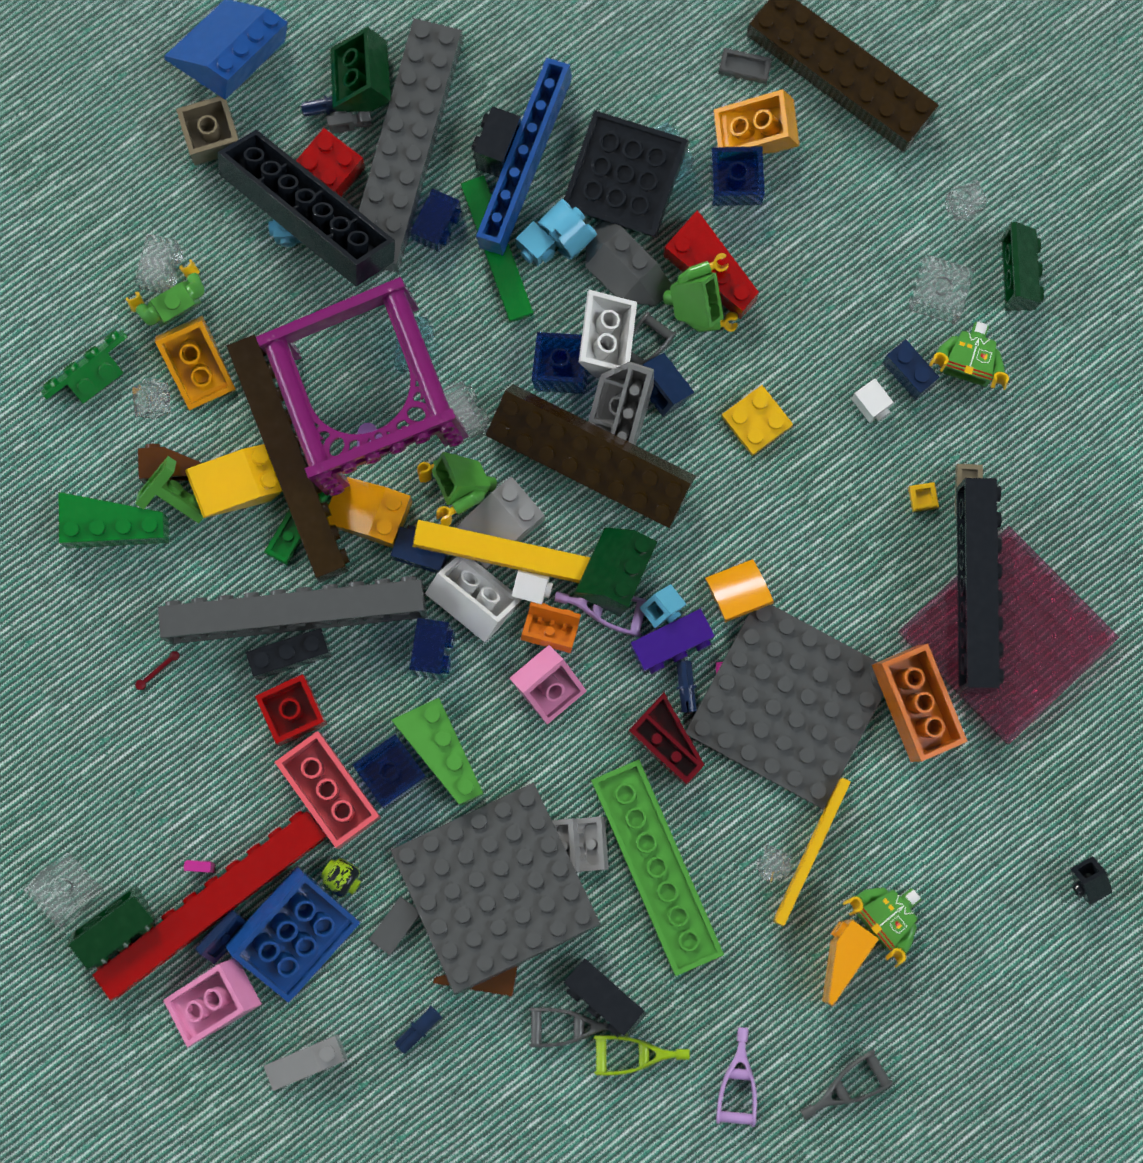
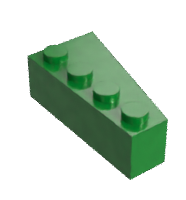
(105, 523)

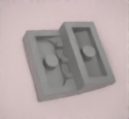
(584, 842)

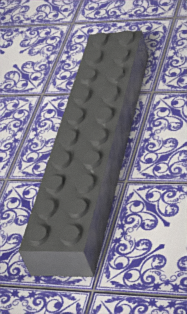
(410, 131)
(292, 611)

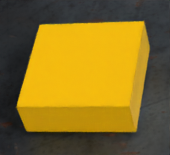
(923, 497)

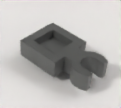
(345, 122)

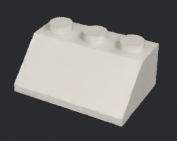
(606, 332)
(473, 596)

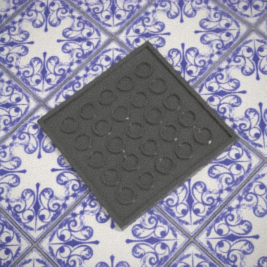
(788, 704)
(495, 888)

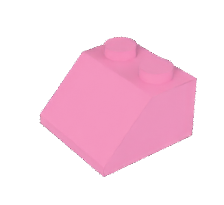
(548, 684)

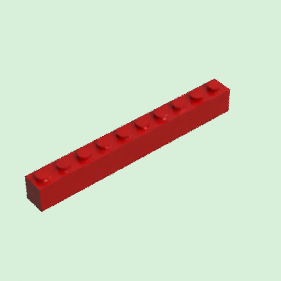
(210, 905)

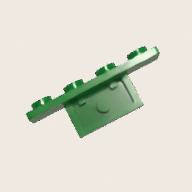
(91, 373)

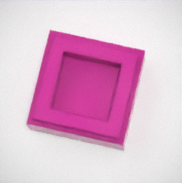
(199, 866)

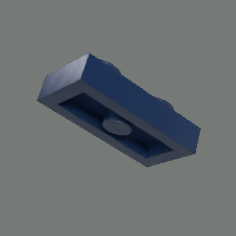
(214, 943)

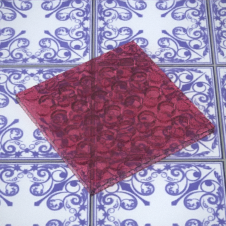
(1045, 639)

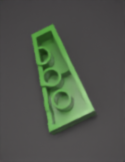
(438, 745)

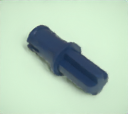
(317, 106)
(686, 686)
(418, 1029)

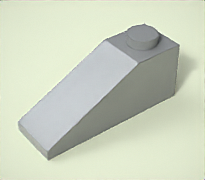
(305, 1062)

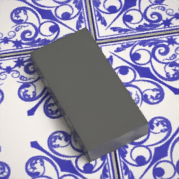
(745, 66)
(395, 926)

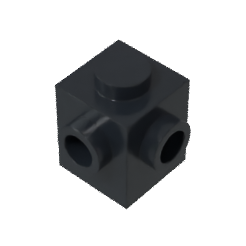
(1090, 880)

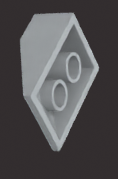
(504, 514)

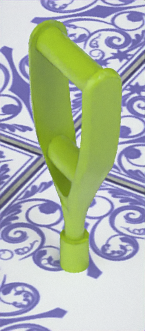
(661, 1054)

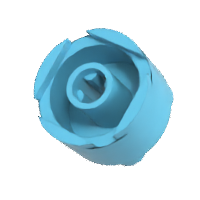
(567, 229)

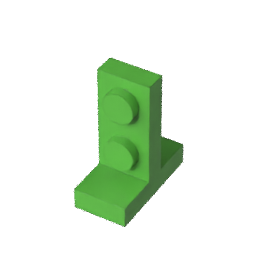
(169, 491)

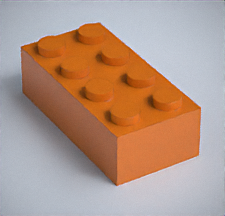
(919, 703)

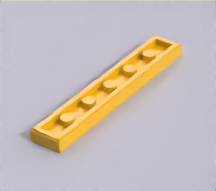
(811, 852)

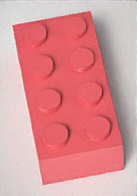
(328, 790)

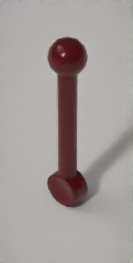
(141, 684)

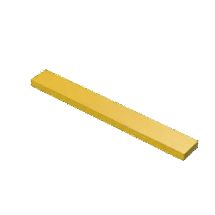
(499, 551)

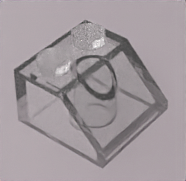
(63, 890)

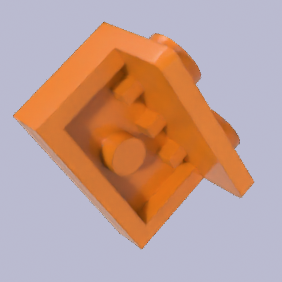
(551, 627)

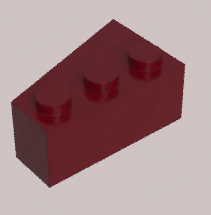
(667, 741)

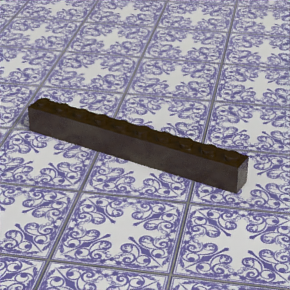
(288, 460)

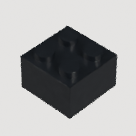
(495, 140)

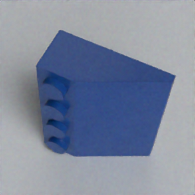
(229, 45)
(292, 934)

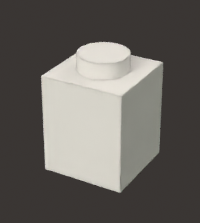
(873, 401)
(532, 587)

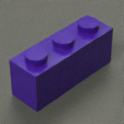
(672, 642)

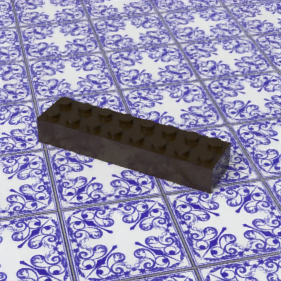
(842, 71)
(590, 455)

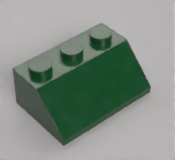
(360, 72)
(1021, 268)
(615, 569)
(112, 928)

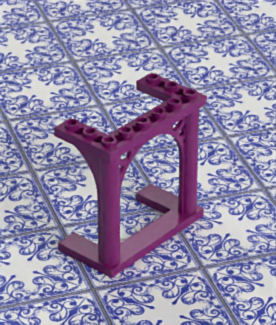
(327, 470)

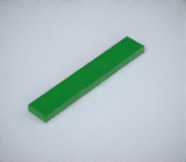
(502, 266)

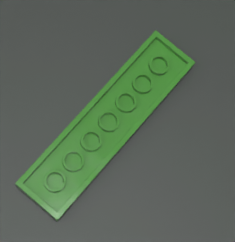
(657, 867)

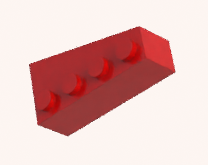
(698, 244)

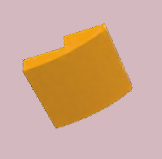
(739, 590)

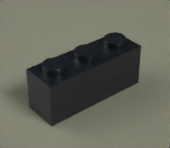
(288, 654)
(604, 999)

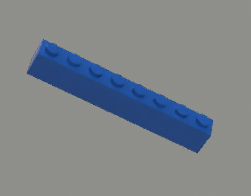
(524, 156)

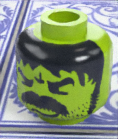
(341, 877)

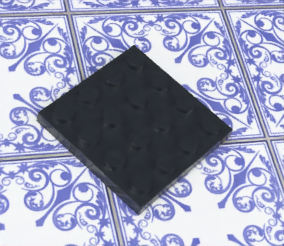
(625, 173)

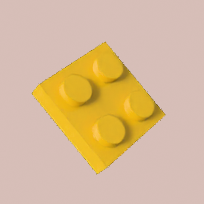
(757, 420)

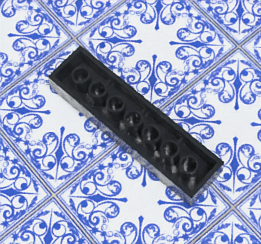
(306, 207)
(978, 586)

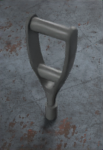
(660, 329)
(536, 1027)
(841, 1091)

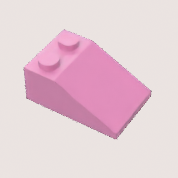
(212, 1001)

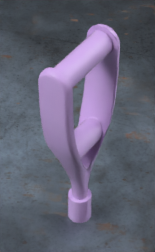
(597, 612)
(741, 1074)

